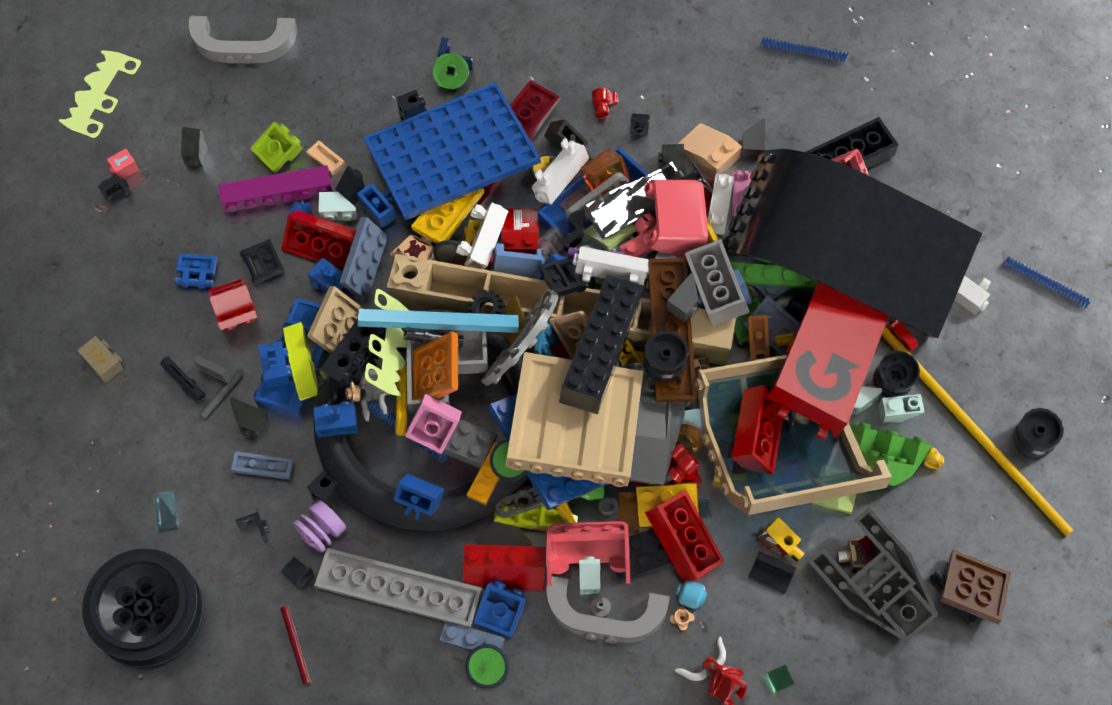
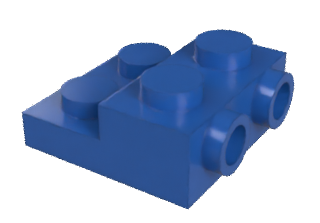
(501, 608)

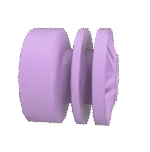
(315, 529)

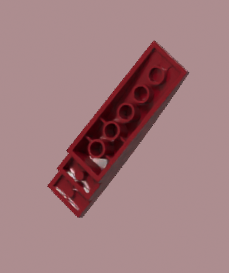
(531, 109)

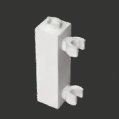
(560, 172)
(720, 203)
(486, 237)
(602, 263)
(973, 296)

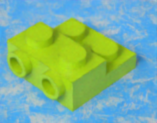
(276, 146)

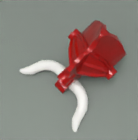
(721, 677)

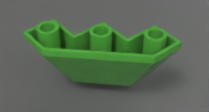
(899, 452)

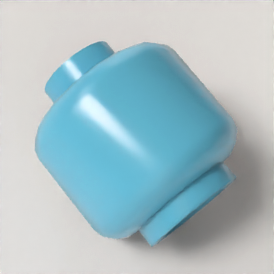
(691, 594)

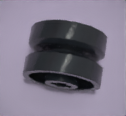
(665, 356)
(1038, 432)

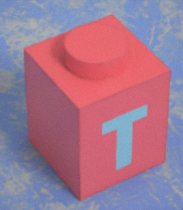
(122, 164)

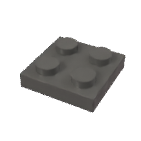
(470, 443)

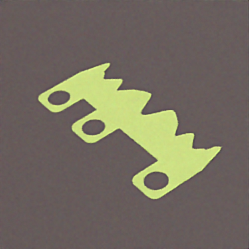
(93, 98)
(391, 357)

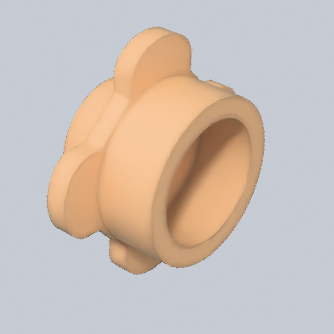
(353, 393)
(682, 612)

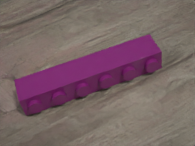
(274, 189)

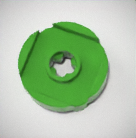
(440, 69)

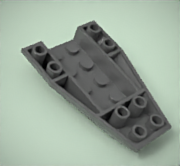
(655, 433)

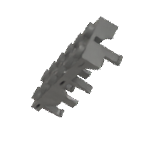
(626, 203)

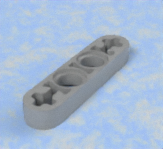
(596, 193)

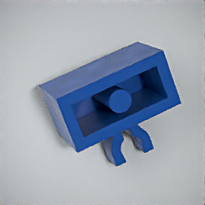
(377, 205)
(326, 275)
(274, 364)
(335, 419)
(418, 495)

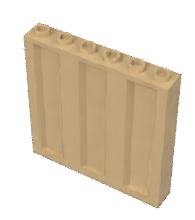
(569, 440)

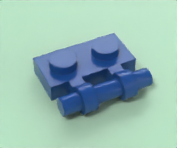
(195, 265)

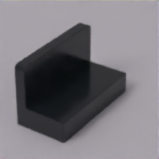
(772, 572)

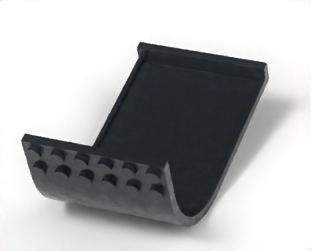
(853, 236)

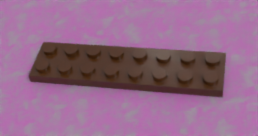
(664, 280)

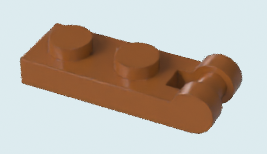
(758, 336)

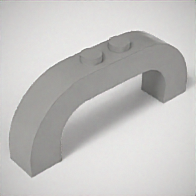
(243, 51)
(604, 628)

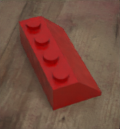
(317, 239)
(757, 431)
(684, 537)
(513, 565)

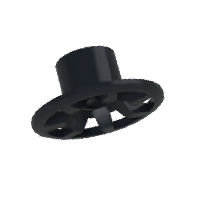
(697, 175)

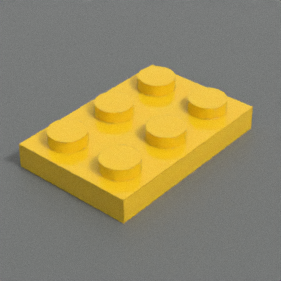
(654, 494)

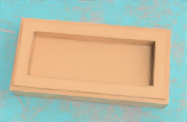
(324, 156)

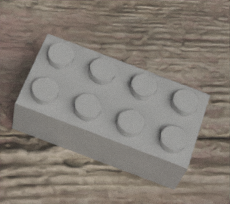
(716, 282)

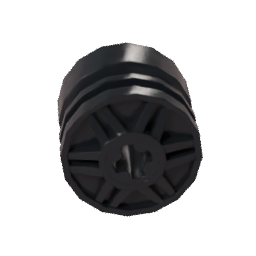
(900, 365)

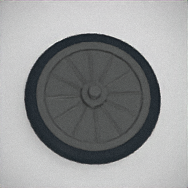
(446, 252)

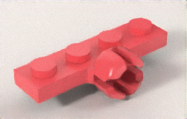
(639, 245)

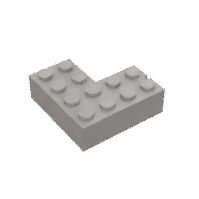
(471, 359)

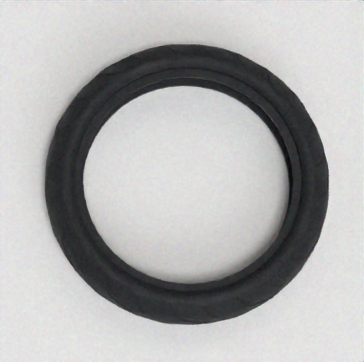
(376, 497)

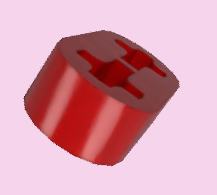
(902, 335)

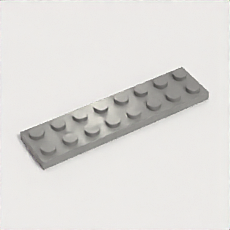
(398, 587)

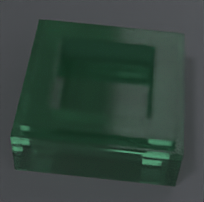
(780, 678)

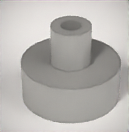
(599, 611)

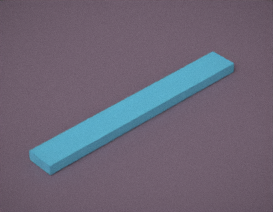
(438, 320)

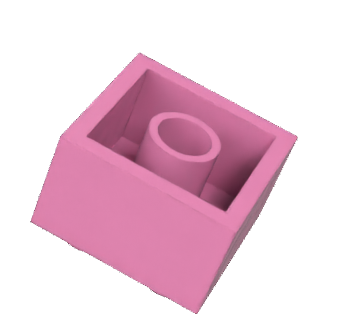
(433, 424)

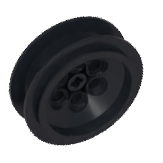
(129, 576)

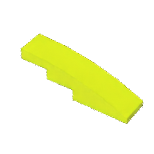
(300, 361)
(536, 519)

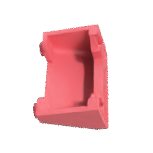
(679, 216)

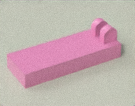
(740, 182)

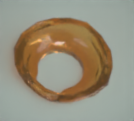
(694, 435)

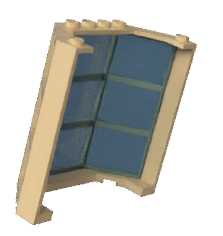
(804, 466)

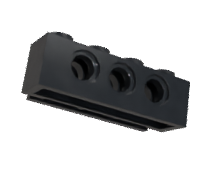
(351, 353)

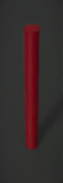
(295, 645)

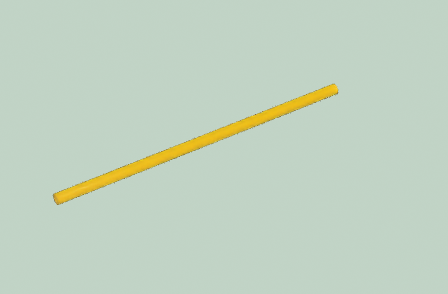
(1024, 484)

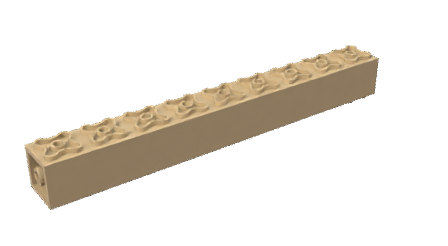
(448, 286)

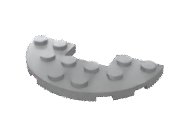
(526, 339)

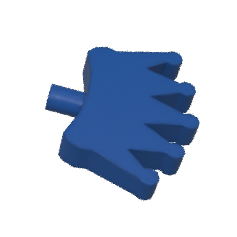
(301, 207)

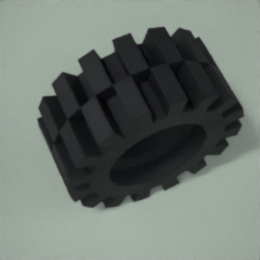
(485, 297)

